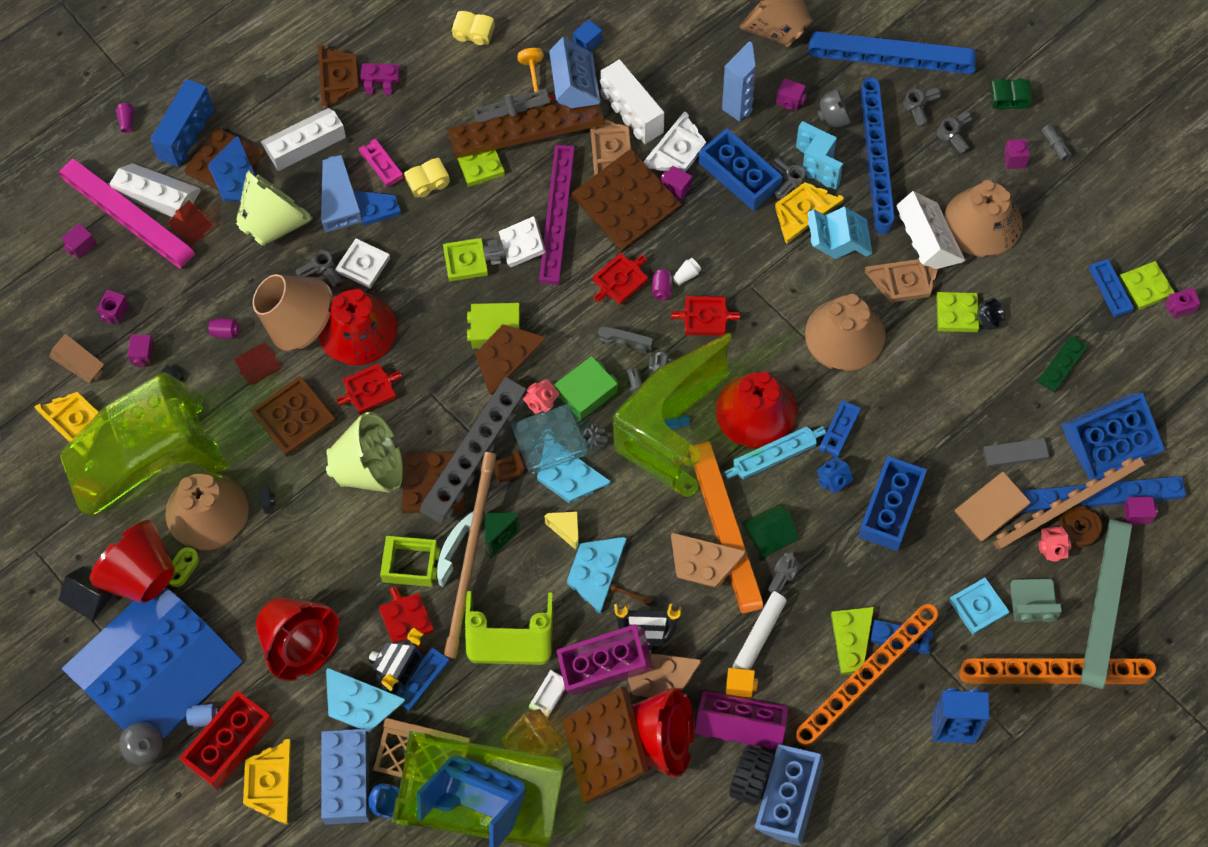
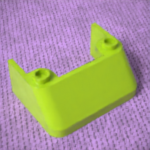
(509, 645)

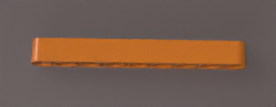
(726, 527)
(872, 666)
(1046, 674)

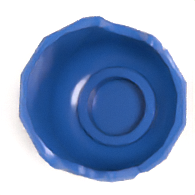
(382, 800)

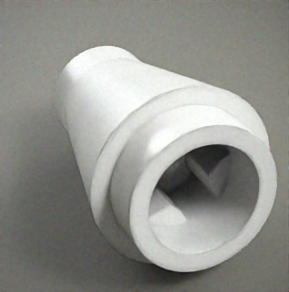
(686, 272)

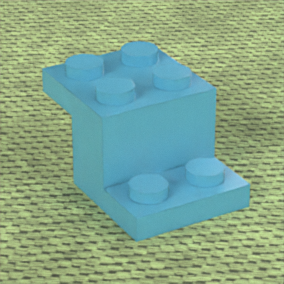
(819, 155)
(839, 232)

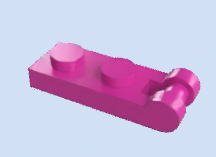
(381, 163)

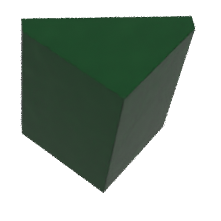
(500, 530)
(771, 530)

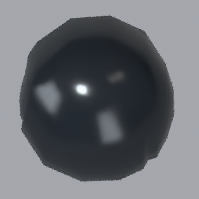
(990, 314)

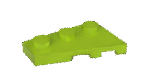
(851, 637)

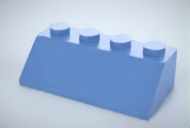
(574, 74)
(739, 83)
(789, 794)

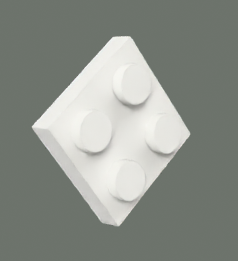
(522, 242)
(362, 263)

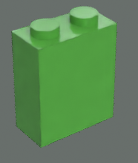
(586, 387)

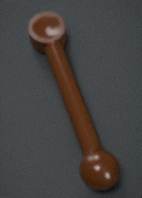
(646, 600)

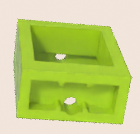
(393, 543)

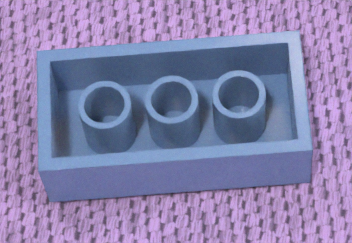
(344, 776)

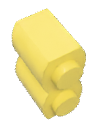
(473, 28)
(427, 177)

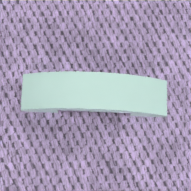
(445, 567)

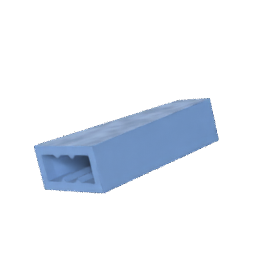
(338, 199)

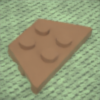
(608, 144)
(903, 279)
(704, 561)
(667, 674)

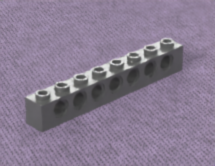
(433, 505)

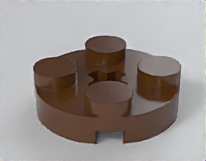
(1085, 517)

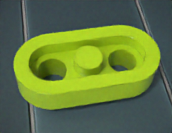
(182, 567)

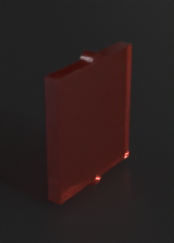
(189, 223)
(257, 364)

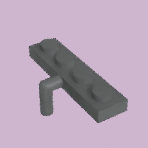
(511, 105)

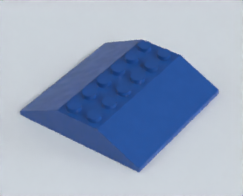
(153, 664)

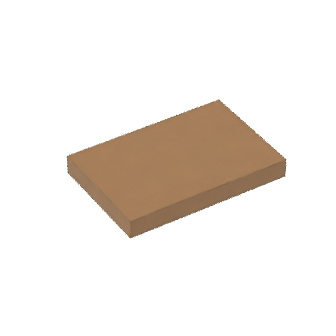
(992, 507)

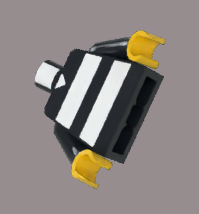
(658, 625)
(397, 662)

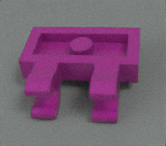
(379, 74)

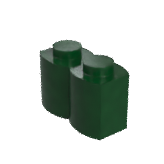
(1011, 94)

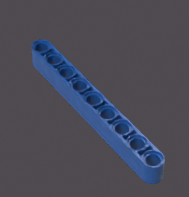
(892, 52)
(877, 163)

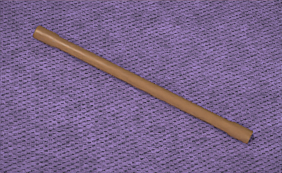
(453, 639)

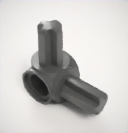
(921, 98)
(954, 125)
(788, 172)
(323, 269)
(785, 570)

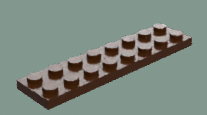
(522, 128)

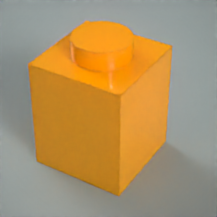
(741, 682)

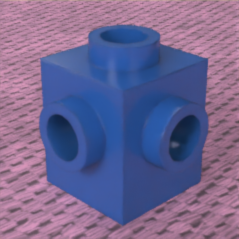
(834, 475)

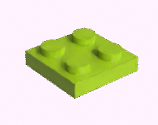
(481, 167)
(465, 259)
(1146, 285)
(957, 312)

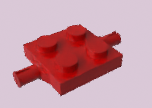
(620, 279)
(705, 316)
(369, 388)
(403, 615)

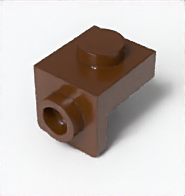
(509, 467)

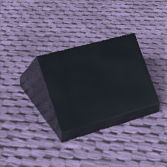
(81, 595)

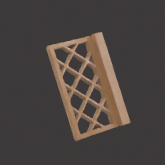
(402, 729)

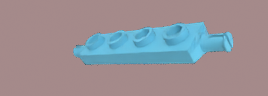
(775, 453)

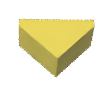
(565, 526)

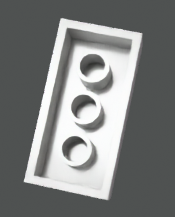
(632, 102)

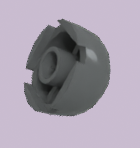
(834, 110)
(140, 743)

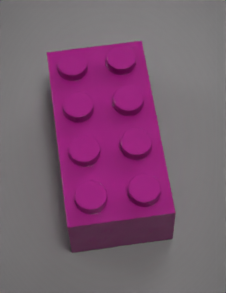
(605, 659)

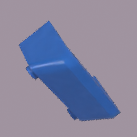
(477, 788)

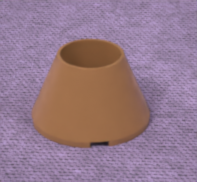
(292, 309)

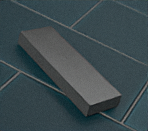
(1015, 453)

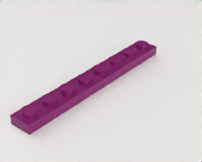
(557, 215)

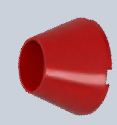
(135, 566)
(296, 636)
(666, 731)

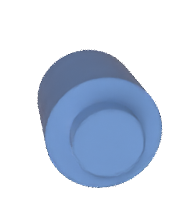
(201, 714)

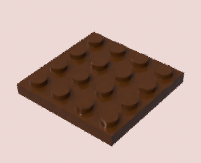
(626, 200)
(605, 745)

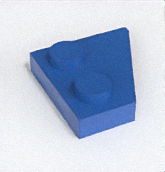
(376, 206)

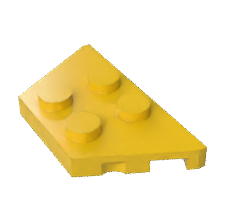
(794, 208)
(68, 414)
(268, 782)

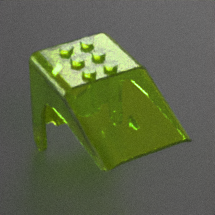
(668, 393)
(137, 438)
(539, 774)

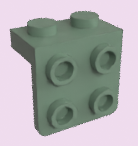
(1034, 600)

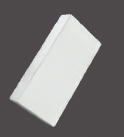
(548, 693)

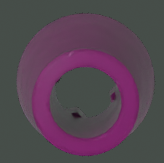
(125, 116)

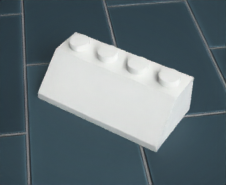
(304, 138)
(153, 189)
(929, 231)

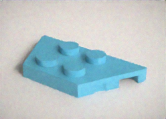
(572, 480)
(595, 570)
(358, 702)

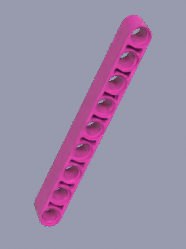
(126, 213)

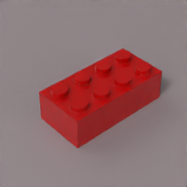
(226, 740)

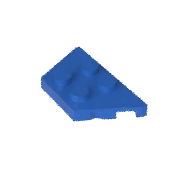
(230, 170)

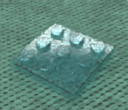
(549, 439)

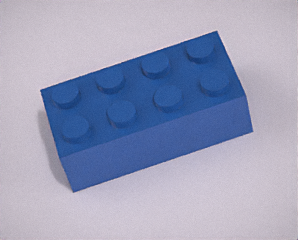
(182, 123)
(740, 169)
(892, 503)
(960, 716)

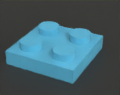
(978, 606)

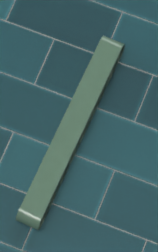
(1106, 604)

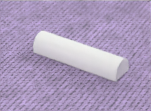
(760, 632)

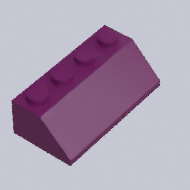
(741, 720)

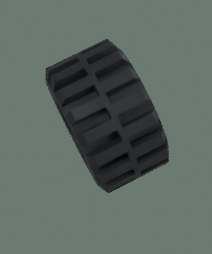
(751, 775)

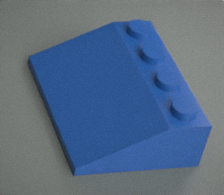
(1113, 435)

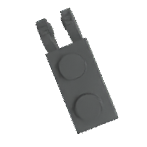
(624, 339)

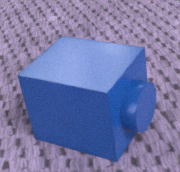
(588, 35)

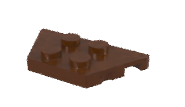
(337, 76)
(505, 353)

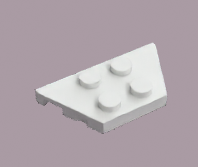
(677, 147)

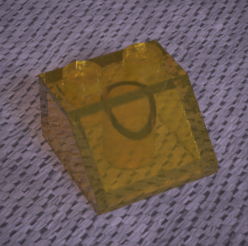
(533, 735)

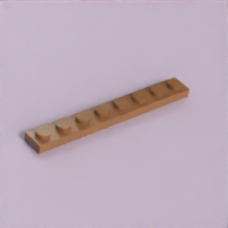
(1075, 497)

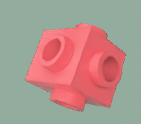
(541, 396)
(1054, 543)

